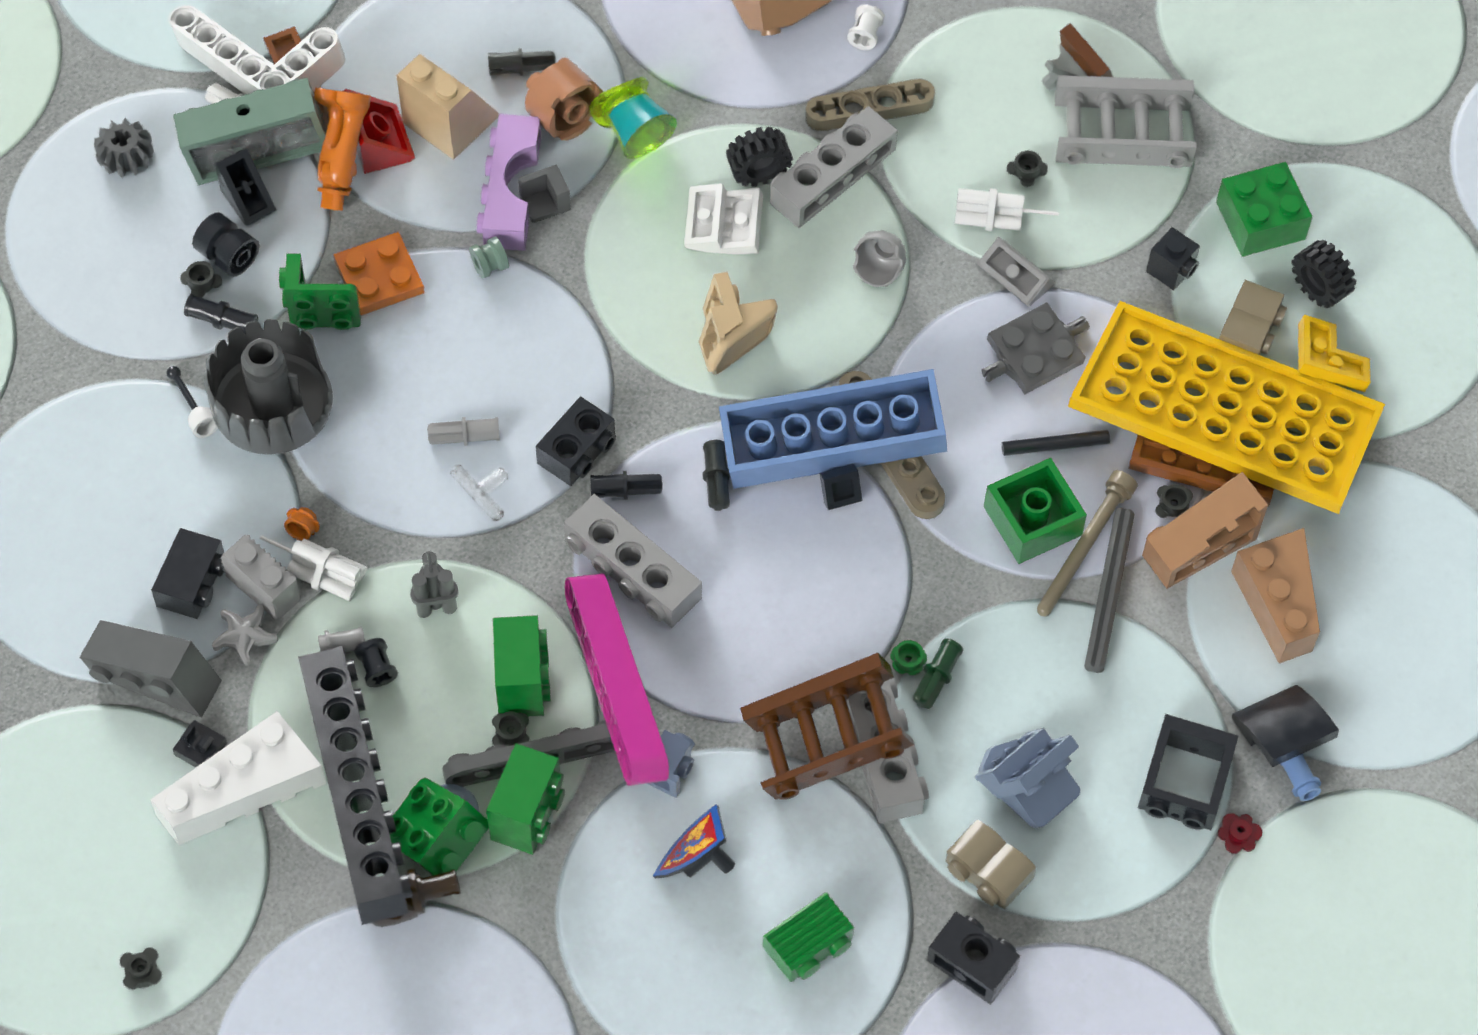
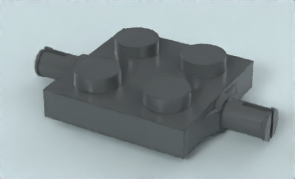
(1035, 348)

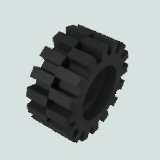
(759, 156)
(1323, 273)

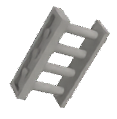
(1125, 93)

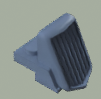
(1031, 775)

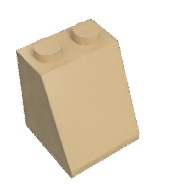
(441, 107)

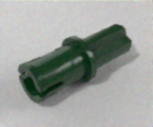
(937, 673)

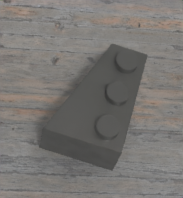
(151, 665)

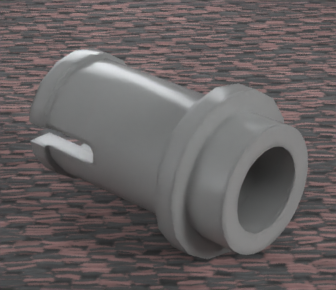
(347, 639)

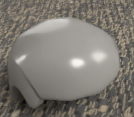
(879, 258)

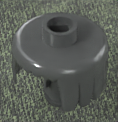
(268, 388)

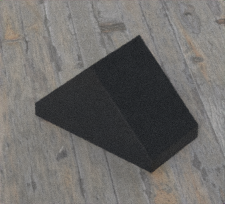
(244, 187)

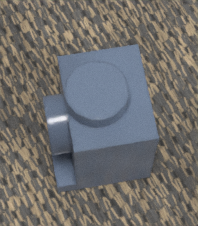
(678, 751)

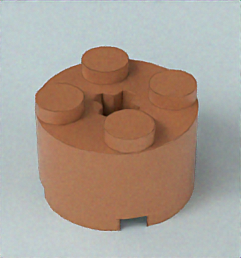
(561, 99)

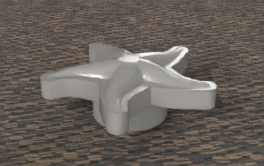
(244, 633)

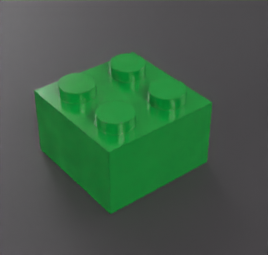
(1264, 209)
(1034, 510)
(521, 665)
(525, 799)

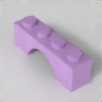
(515, 148)

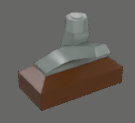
(1075, 59)

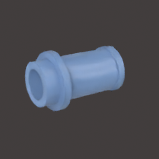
(1300, 775)

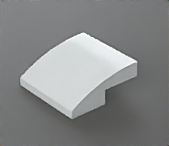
(723, 220)

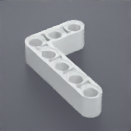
(313, 58)

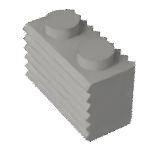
(261, 577)

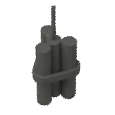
(433, 587)

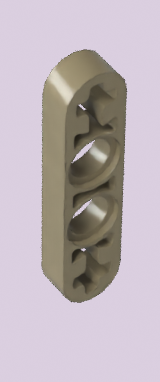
(870, 97)

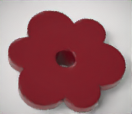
(1235, 840)

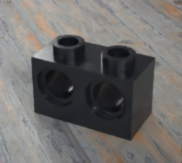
(569, 437)

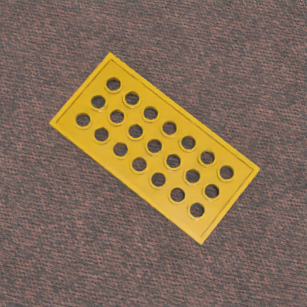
(1237, 424)

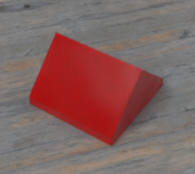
(382, 137)

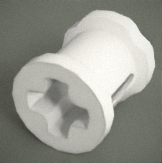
(864, 31)

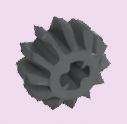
(123, 147)

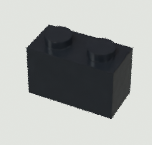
(189, 574)

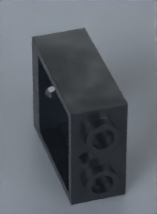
(1197, 740)

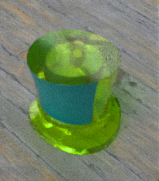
(634, 117)

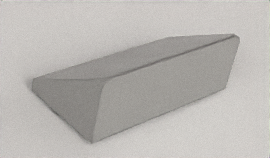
(1015, 272)

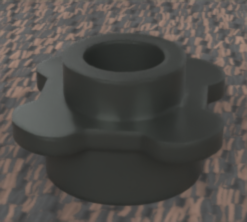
(1029, 160)
(197, 271)
(1173, 493)
(508, 720)
(149, 976)

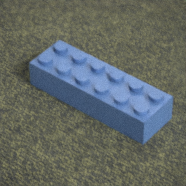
(833, 428)

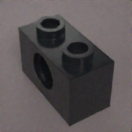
(981, 977)

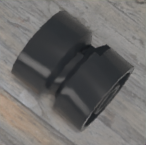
(226, 244)

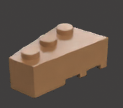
(1206, 531)
(1280, 593)

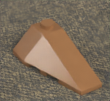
(771, 15)

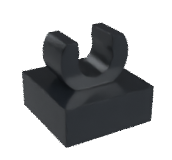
(841, 486)
(198, 744)

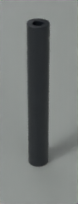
(1055, 442)

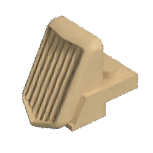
(732, 327)

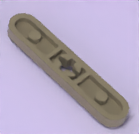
(910, 475)

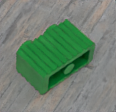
(809, 938)

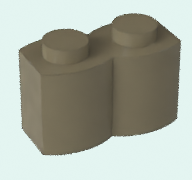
(1253, 318)
(990, 865)

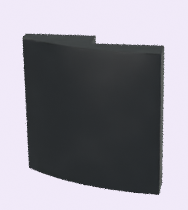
(1286, 725)

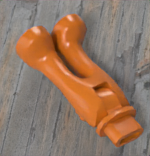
(340, 144)

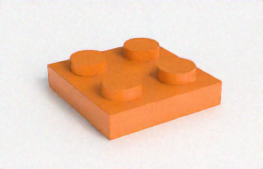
(380, 272)

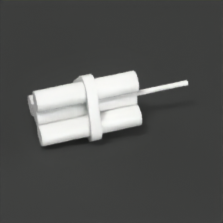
(991, 209)
(323, 568)

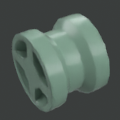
(488, 257)

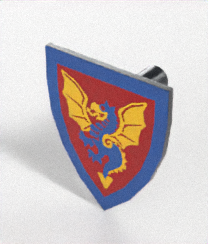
(697, 848)

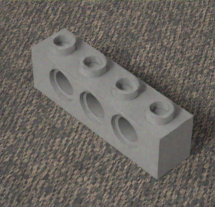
(827, 182)
(599, 520)
(889, 798)

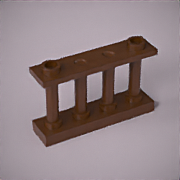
(801, 702)

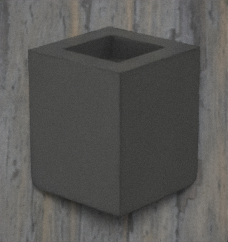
(545, 193)

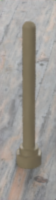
(1119, 488)

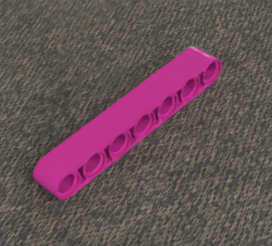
(616, 680)

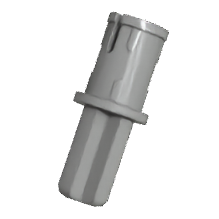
(463, 431)

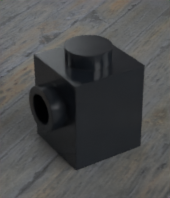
(1173, 258)

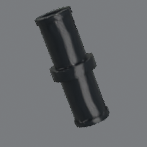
(218, 314)

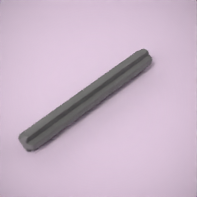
(1109, 590)

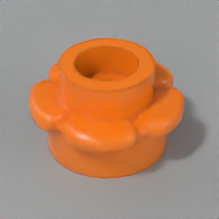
(301, 523)

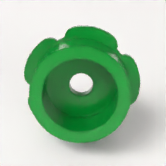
(908, 649)

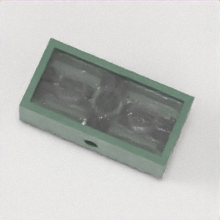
(269, 122)

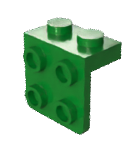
(317, 304)
(437, 827)

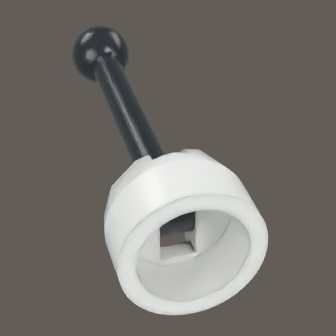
(200, 418)

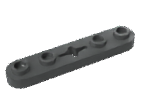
(568, 746)

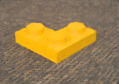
(1322, 359)

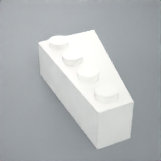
(238, 780)

